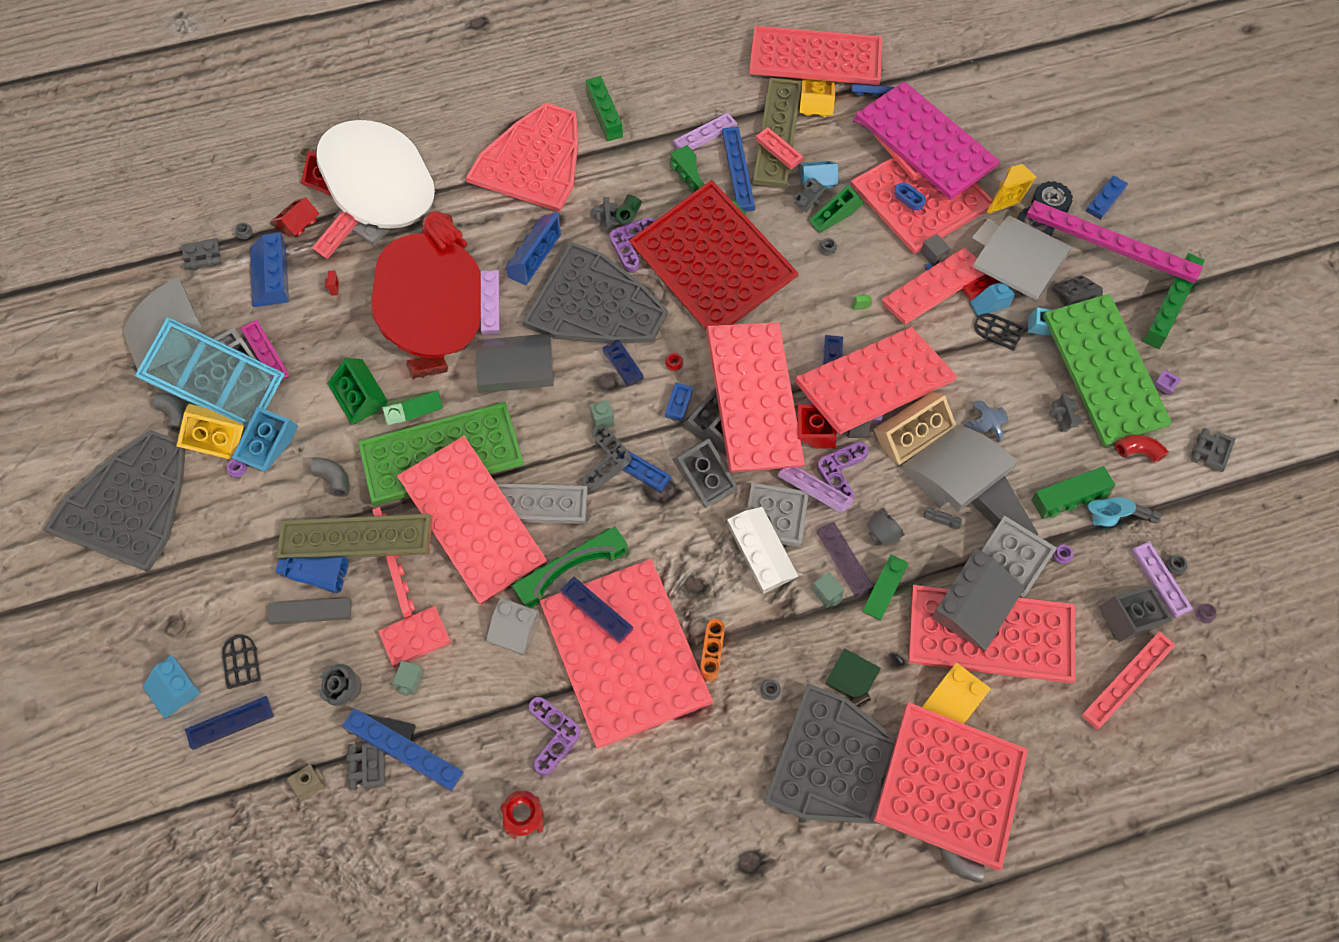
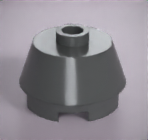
(884, 528)
(340, 685)

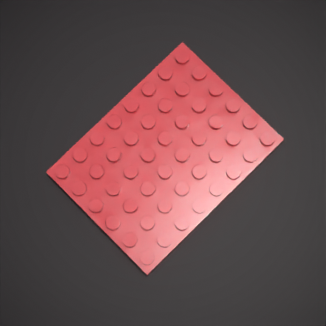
(643, 677)

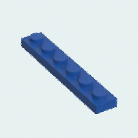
(738, 168)
(402, 749)

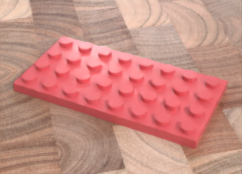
(816, 55)
(875, 380)
(754, 397)
(472, 520)
(1031, 643)

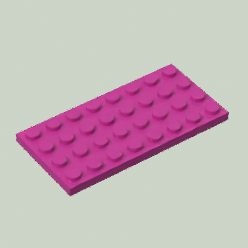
(927, 140)

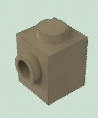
(306, 782)

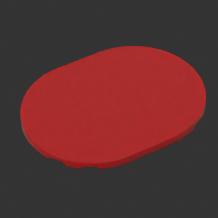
(426, 296)

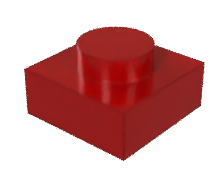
(332, 283)

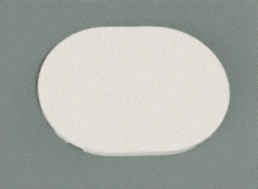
(375, 174)

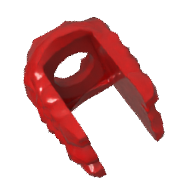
(442, 230)
(522, 828)

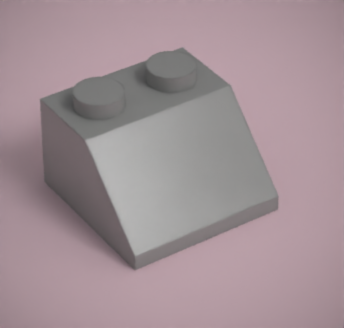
(512, 626)

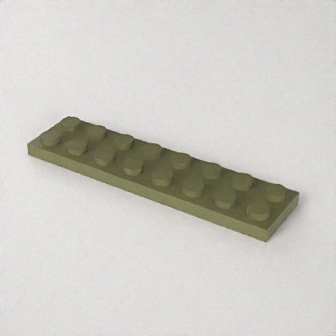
(781, 118)
(356, 536)

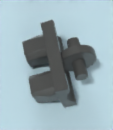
(810, 194)
(603, 214)
(1063, 411)

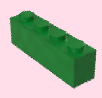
(604, 108)
(1073, 492)

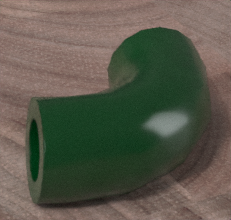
(628, 210)

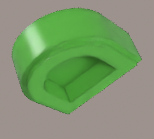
(861, 302)

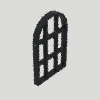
(992, 323)
(247, 666)

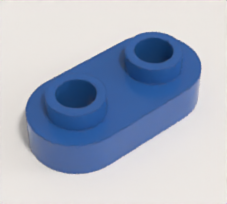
(911, 196)

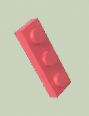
(779, 148)
(335, 234)

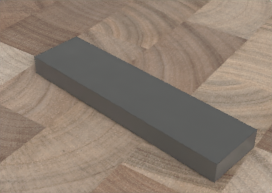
(309, 611)

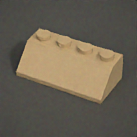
(915, 427)

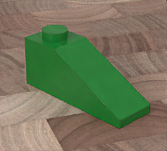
(837, 209)
(411, 407)
(885, 587)

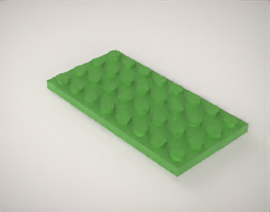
(1107, 369)
(388, 455)

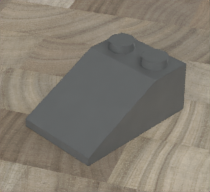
(705, 472)
(1134, 613)

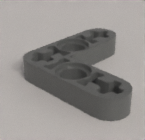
(612, 460)

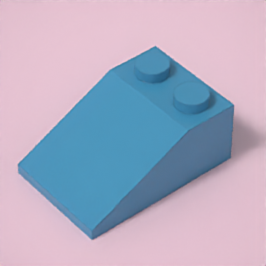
(264, 439)

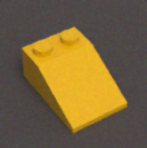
(817, 97)
(1012, 188)
(209, 432)
(957, 695)

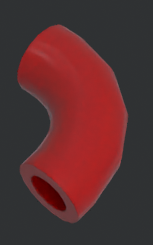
(1141, 444)

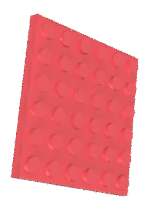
(914, 227)
(952, 786)

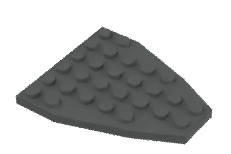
(595, 302)
(126, 503)
(831, 762)

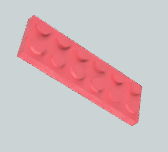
(932, 286)

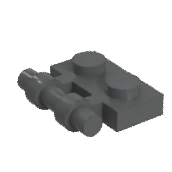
(201, 254)
(1219, 450)
(372, 767)

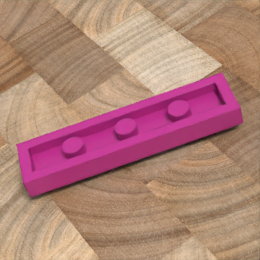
(262, 346)

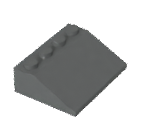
(978, 600)

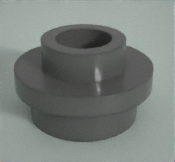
(243, 230)
(828, 242)
(1178, 559)
(770, 684)

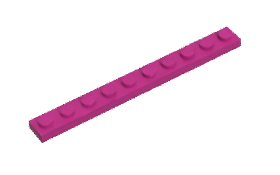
(1115, 242)

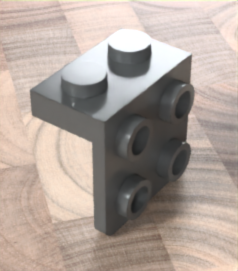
(1078, 289)

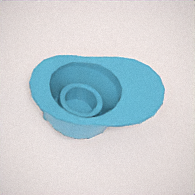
(1109, 511)

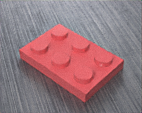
(414, 636)

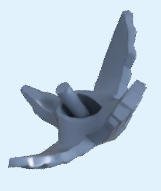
(990, 419)

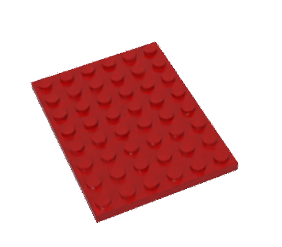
(713, 258)

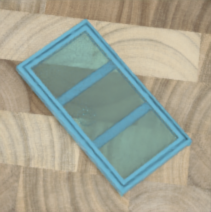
(208, 373)

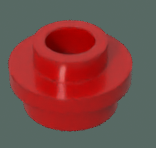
(674, 357)

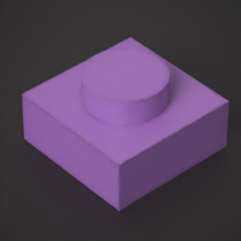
(1167, 382)

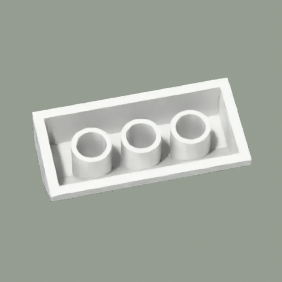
(761, 549)

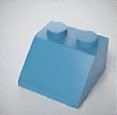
(823, 171)
(170, 686)

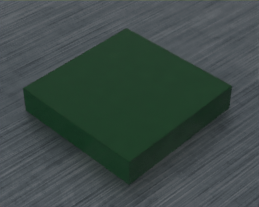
(852, 675)

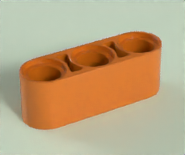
(716, 641)

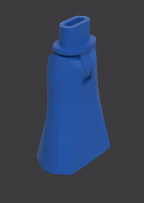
(318, 572)

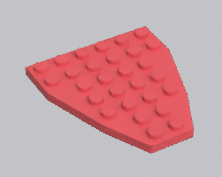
(532, 159)

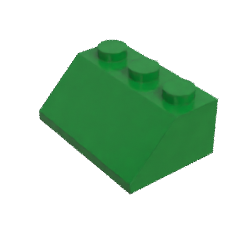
(356, 390)

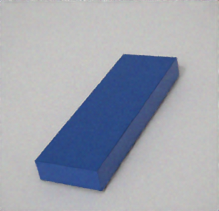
(647, 473)

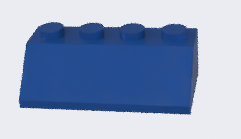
(534, 249)
(269, 270)

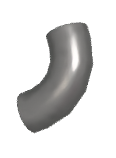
(173, 406)
(334, 473)
(963, 867)

